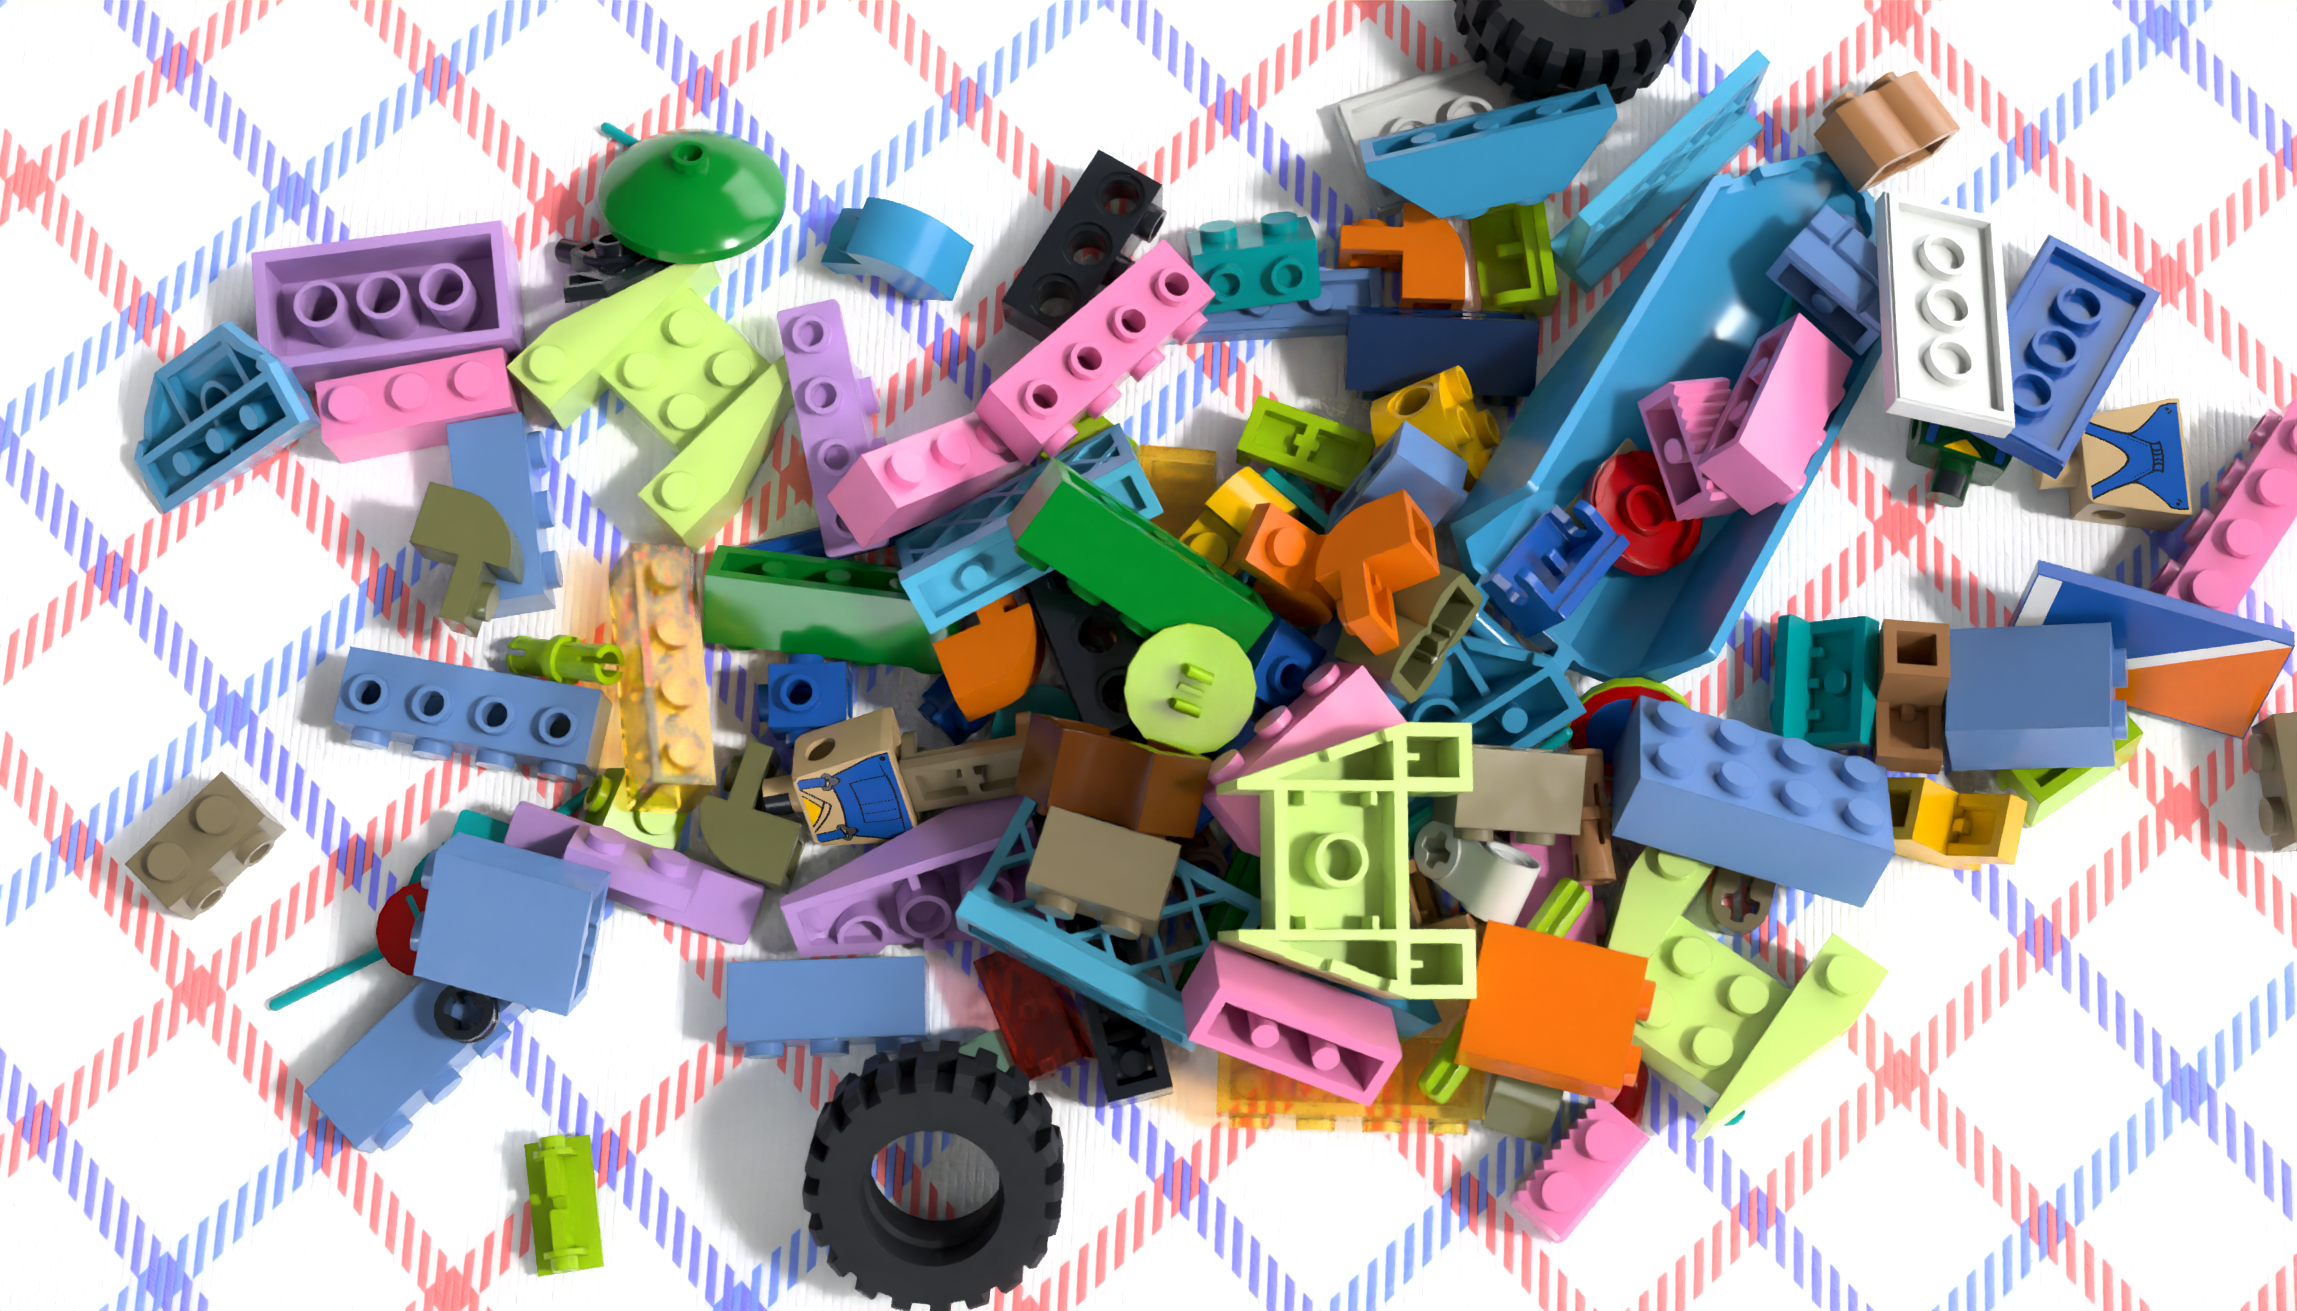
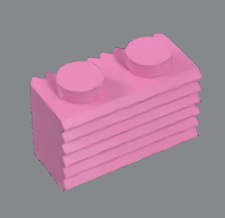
(1679, 428)
(1578, 1170)

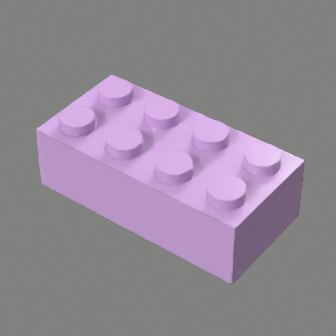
(389, 300)

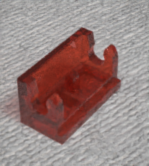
(1034, 1017)

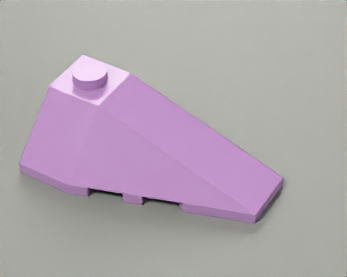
(909, 885)

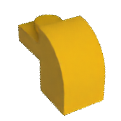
(1227, 514)
(1952, 827)

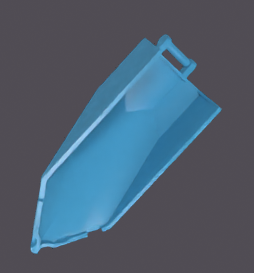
(1676, 317)

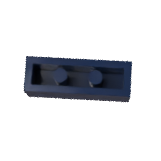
(1406, 345)

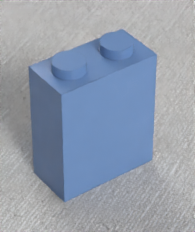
(2035, 697)
(509, 923)

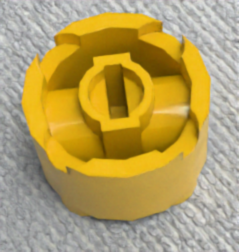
(1445, 412)

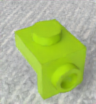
(608, 807)

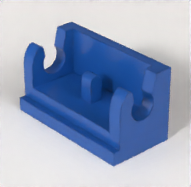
(1554, 568)

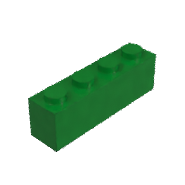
(1128, 560)
(816, 609)

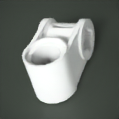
(1483, 875)

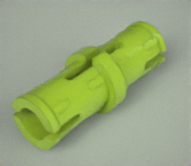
(565, 659)

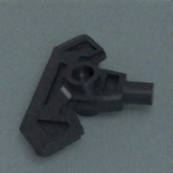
(602, 267)

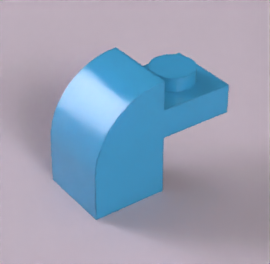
(900, 247)

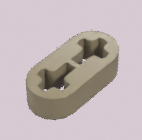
(1758, 895)

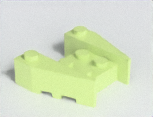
(681, 378)
(1341, 863)
(1716, 1017)

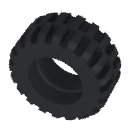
(1560, 53)
(918, 1256)

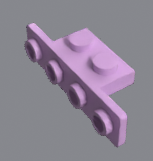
(831, 409)
(643, 874)

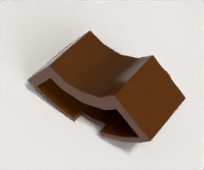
(1107, 777)

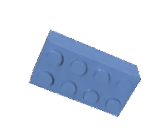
(1751, 801)

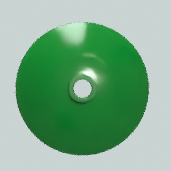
(692, 196)

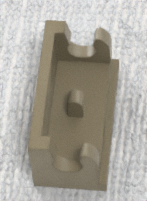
(963, 771)

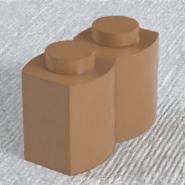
(1885, 129)

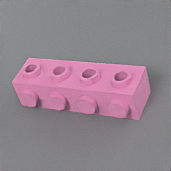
(1095, 353)
(2244, 525)

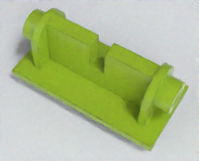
(564, 1204)

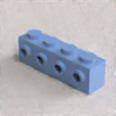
(472, 713)

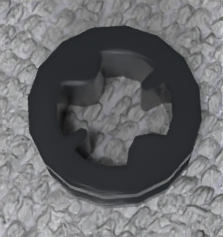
(451, 1026)

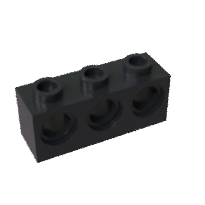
(1081, 225)
(1084, 673)
(1127, 1053)

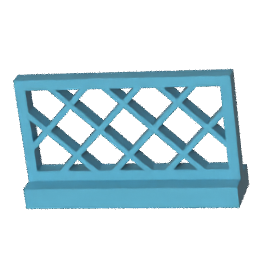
(1661, 179)
(969, 552)
(1081, 965)

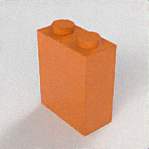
(1555, 1012)

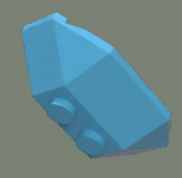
(1493, 155)
(218, 416)
(1502, 690)

